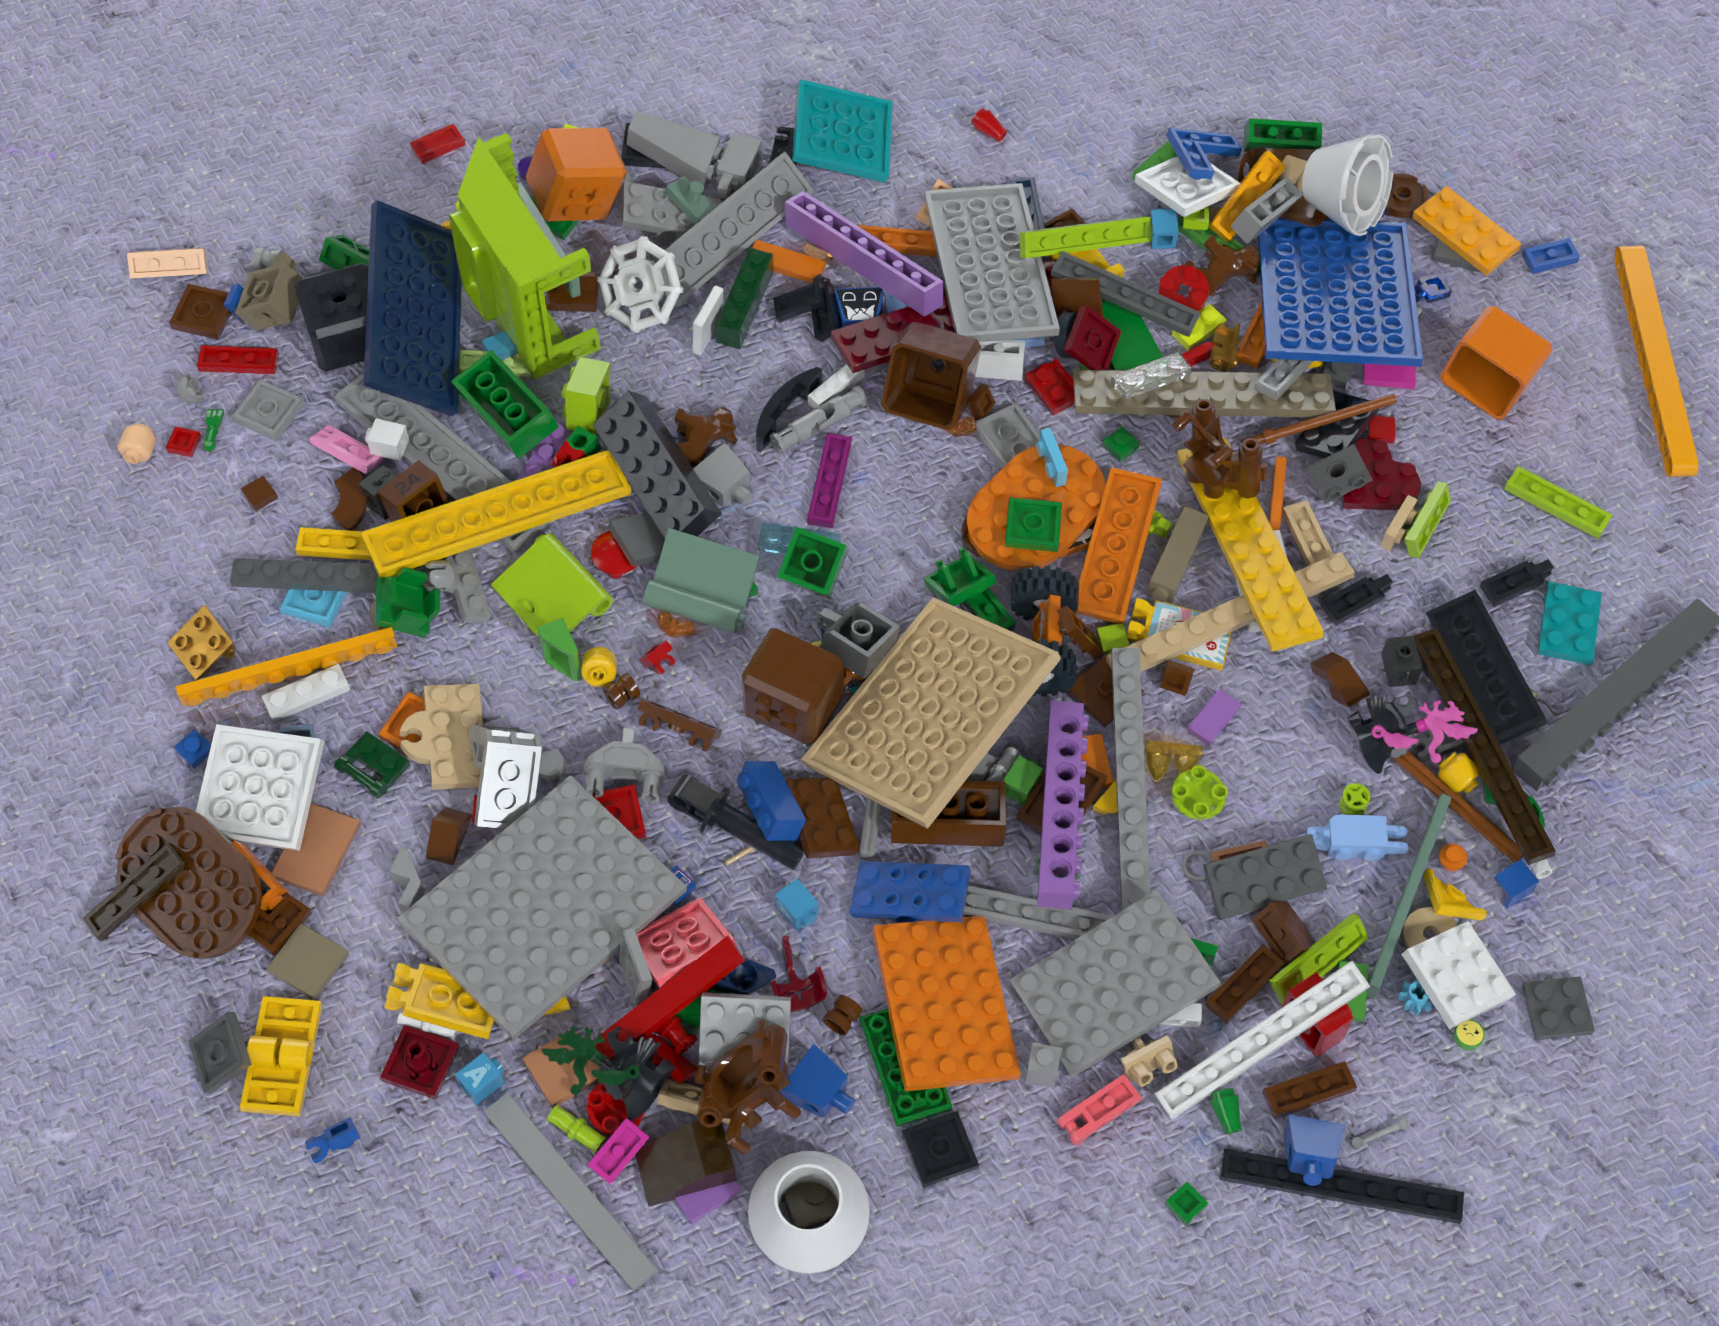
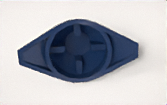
(746, 978)

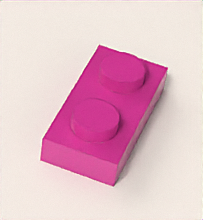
(618, 1151)

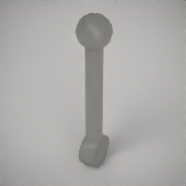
(1357, 1142)

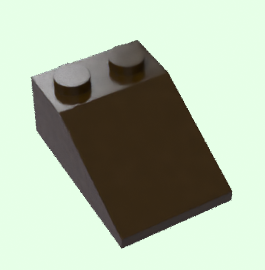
(685, 1162)

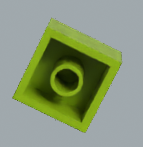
(586, 394)

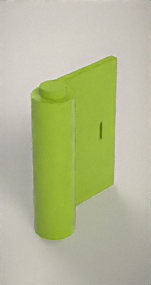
(553, 585)

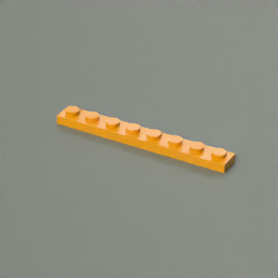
(283, 667)

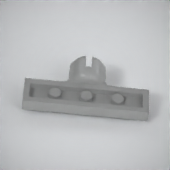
(460, 577)

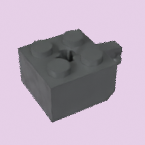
(858, 637)

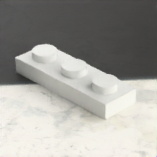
(305, 693)

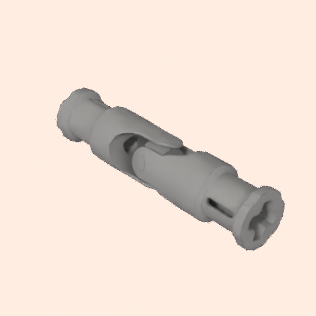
(816, 421)

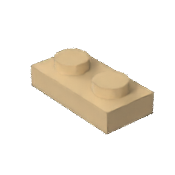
(1396, 531)

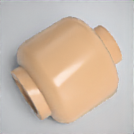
(136, 443)

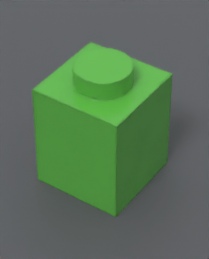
(1022, 779)

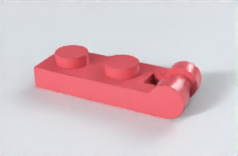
(1100, 1109)

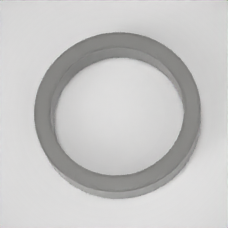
(1185, 871)

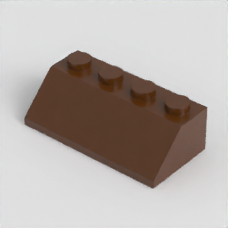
(969, 819)

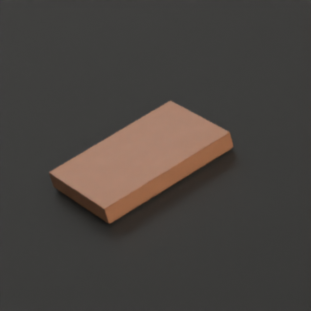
(321, 852)

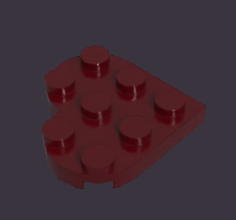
(1390, 479)

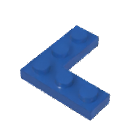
(1193, 145)

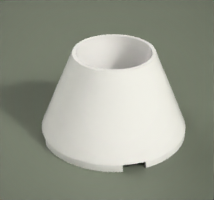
(1350, 182)
(808, 1249)

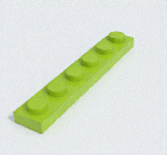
(1085, 237)

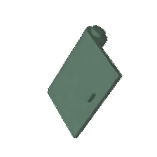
(702, 581)

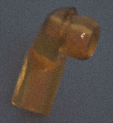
(964, 428)
(672, 627)

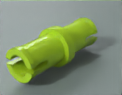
(576, 1129)

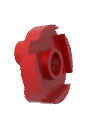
(1188, 276)

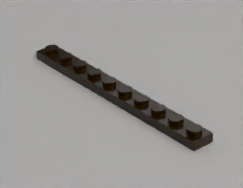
(1485, 749)

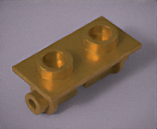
(1225, 356)

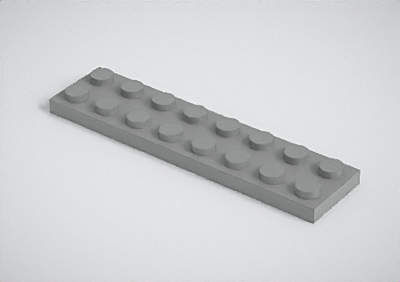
(734, 224)

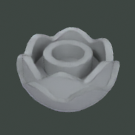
(189, 389)

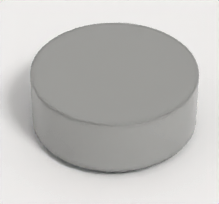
(551, 765)

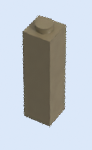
(1178, 555)

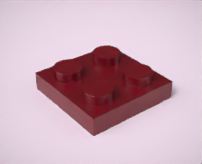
(1092, 339)

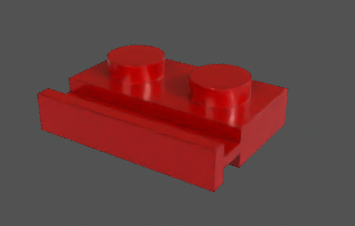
(1052, 386)

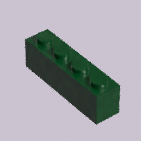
(744, 298)

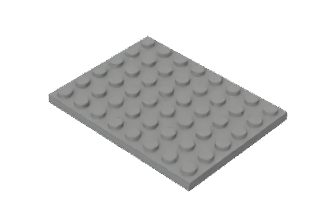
(541, 906)

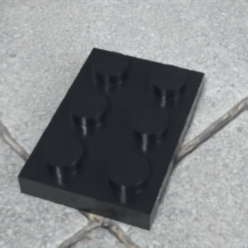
(1335, 436)

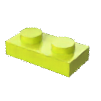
(1203, 329)

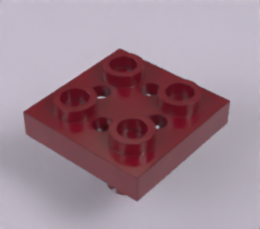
(418, 1059)

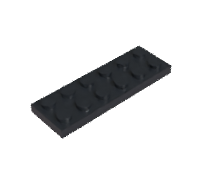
(1487, 667)

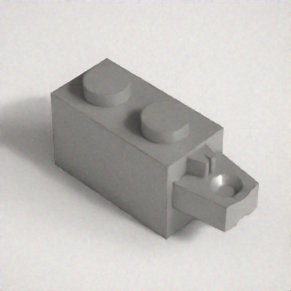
(737, 164)

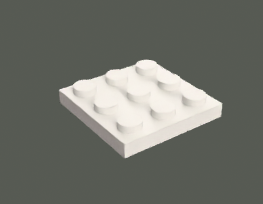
(1182, 193)
(1458, 974)

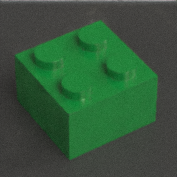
(813, 562)

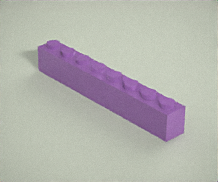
(864, 253)

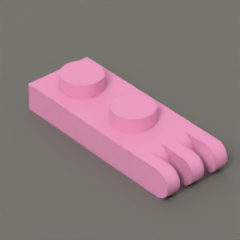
(346, 449)

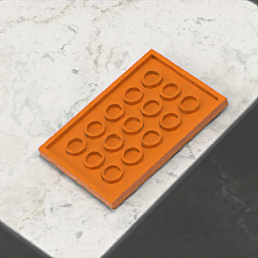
(945, 1003)

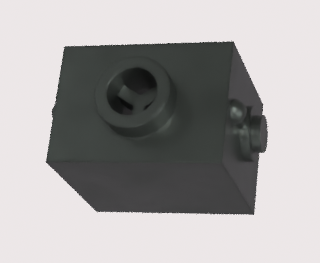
(372, 484)
(1401, 661)

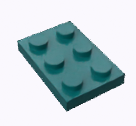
(1569, 623)

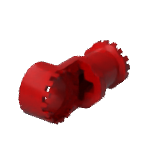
(677, 1035)

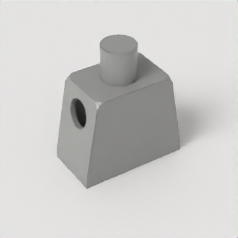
(725, 477)

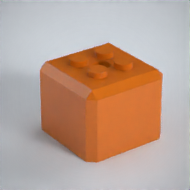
(575, 174)
(1495, 362)

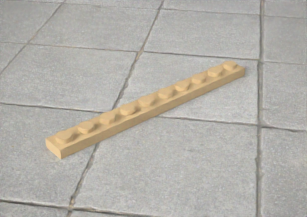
(1231, 615)

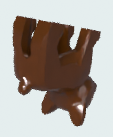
(1226, 263)
(703, 431)

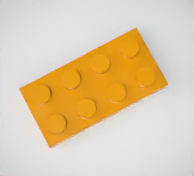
(1466, 230)

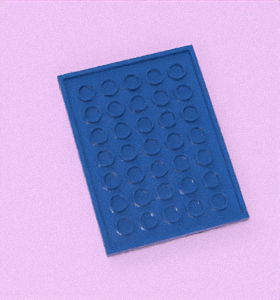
(1338, 294)

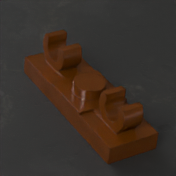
(678, 722)

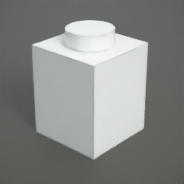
(387, 439)

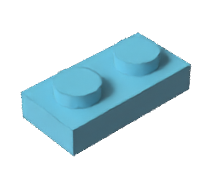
(1055, 464)

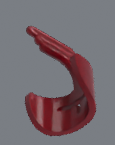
(809, 997)

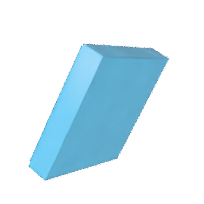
(313, 605)

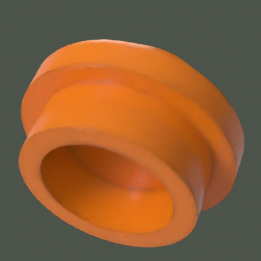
(1452, 857)

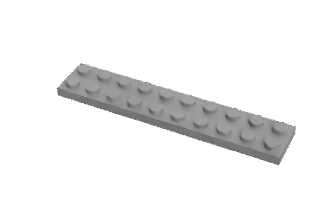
(432, 443)

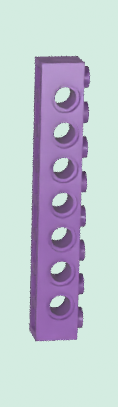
(1053, 890)

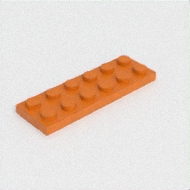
(1117, 545)

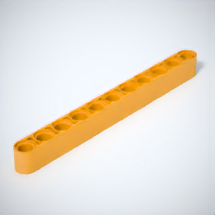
(1656, 362)

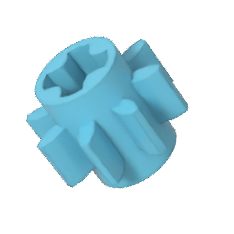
(1414, 997)

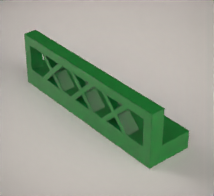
(343, 252)

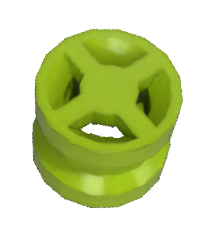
(1351, 794)

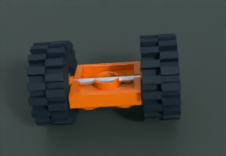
(1038, 596)

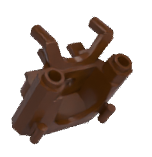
(1214, 460)
(743, 1081)

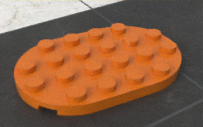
(1027, 479)

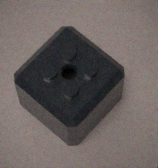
(336, 314)

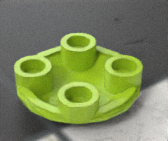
(1199, 793)

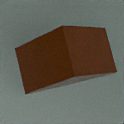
(447, 835)

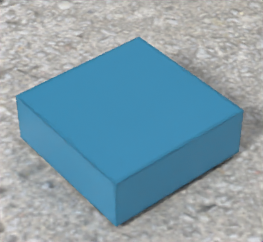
(500, 344)

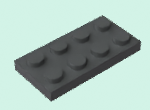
(1265, 876)

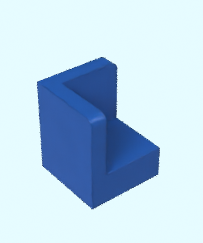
(1516, 882)

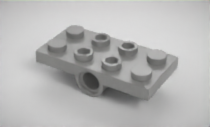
(653, 211)

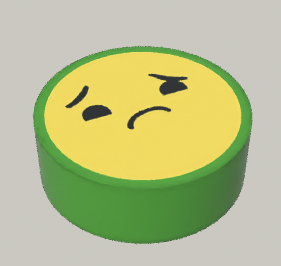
(1469, 1035)

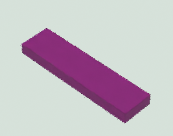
(829, 480)

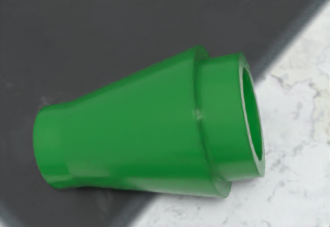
(1227, 1110)

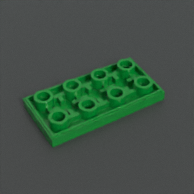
(1135, 342)
(903, 1105)

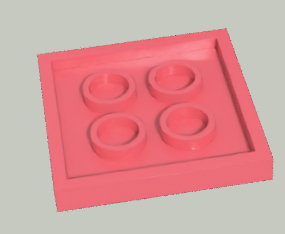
(680, 939)

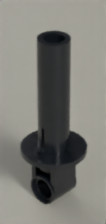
(713, 809)

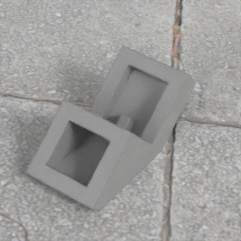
(405, 875)

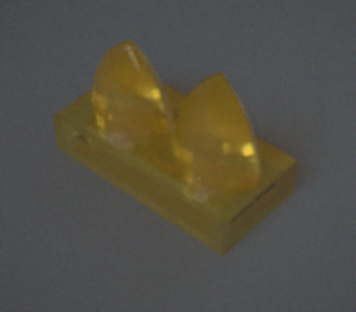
(1160, 754)

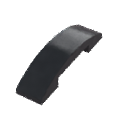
(800, 386)

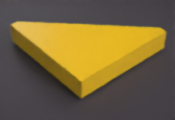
(1449, 900)

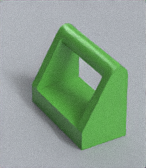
(560, 649)

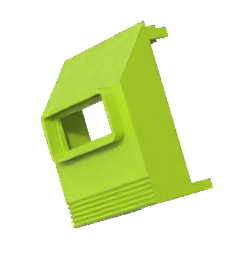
(511, 263)

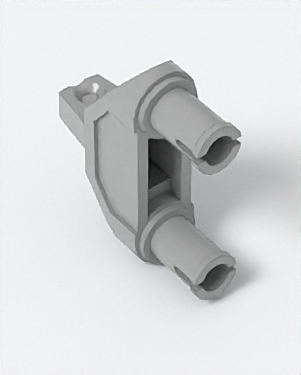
(625, 761)

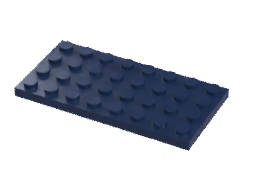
(412, 310)

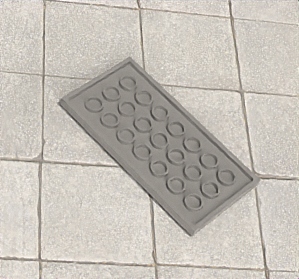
(978, 252)

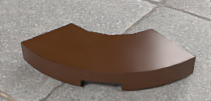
(352, 502)

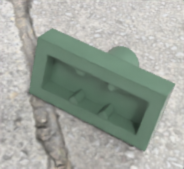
(689, 198)

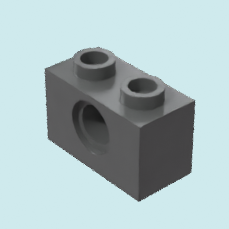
(1327, 471)

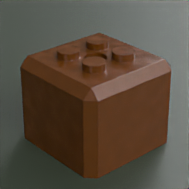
(920, 390)
(792, 686)

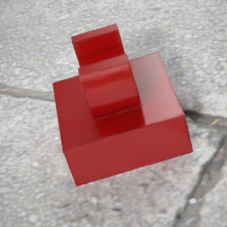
(656, 655)

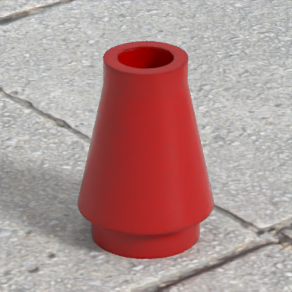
(987, 123)

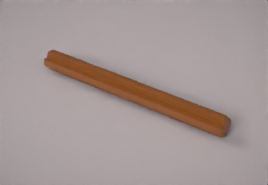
(1460, 806)

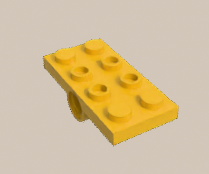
(281, 1056)

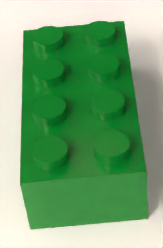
(505, 404)

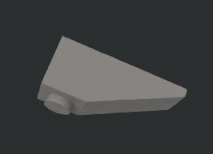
(1266, 210)

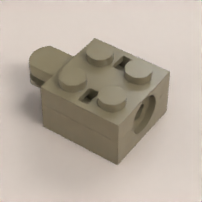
(270, 294)

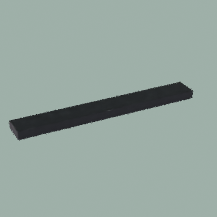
(1345, 1187)

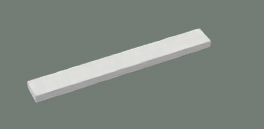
(1262, 1040)

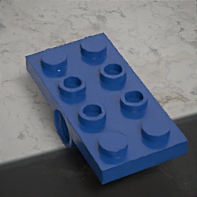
(910, 891)

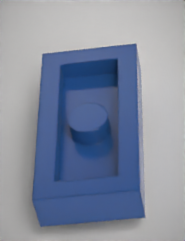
(1550, 255)

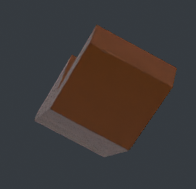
(1343, 680)

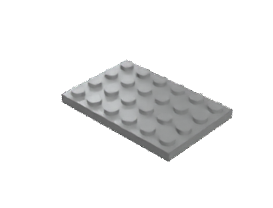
(1115, 983)

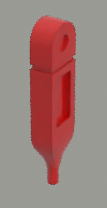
(1198, 354)

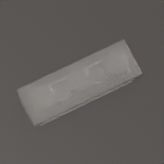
(1150, 375)

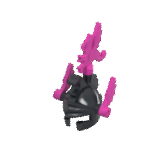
(1389, 736)

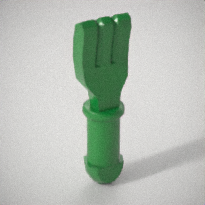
(213, 420)

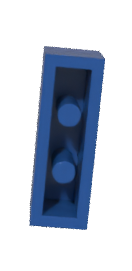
(771, 800)

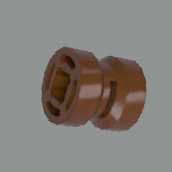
(621, 691)
(842, 1015)

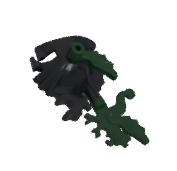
(627, 1077)

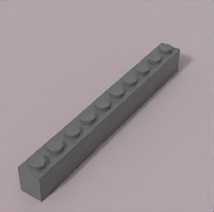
(1616, 695)

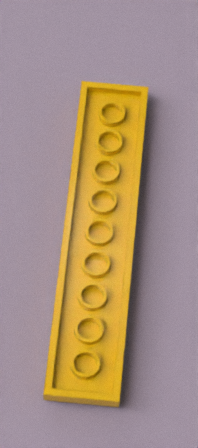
(495, 513)
(1259, 566)

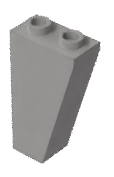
(675, 146)

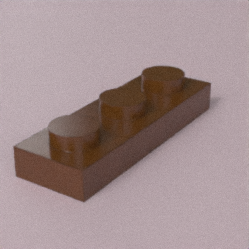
(1079, 632)
(1244, 984)
(1309, 1090)

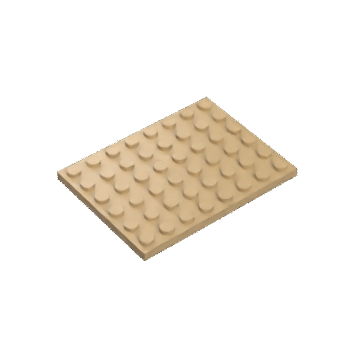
(930, 711)

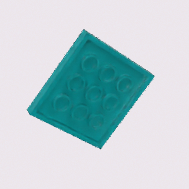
(842, 131)

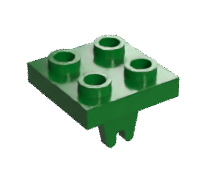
(959, 579)

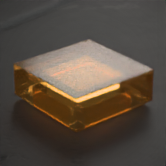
(815, 251)

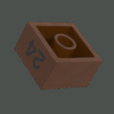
(412, 492)

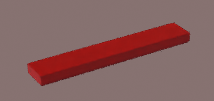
(676, 994)

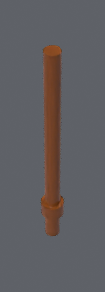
(1269, 435)

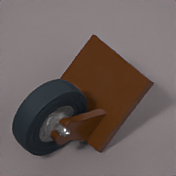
(1068, 297)

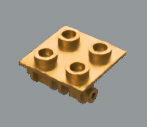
(201, 643)

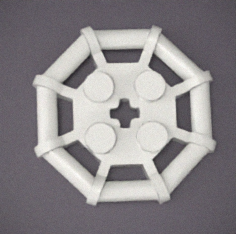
(652, 288)

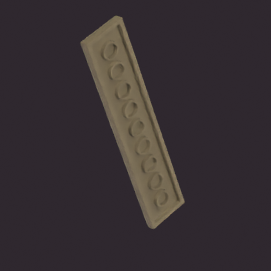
(1228, 391)

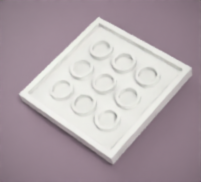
(260, 785)

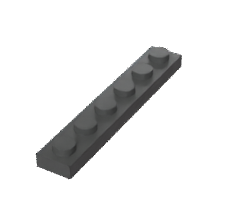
(1130, 295)
(303, 575)

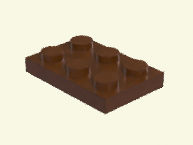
(1032, 810)
(827, 823)

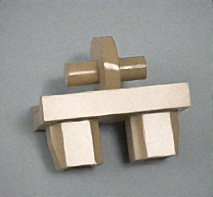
(1148, 1057)

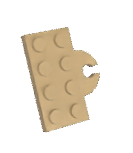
(445, 735)

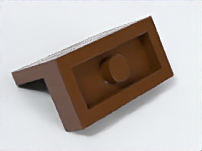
(560, 300)
(1283, 931)

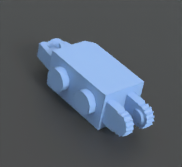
(1359, 837)

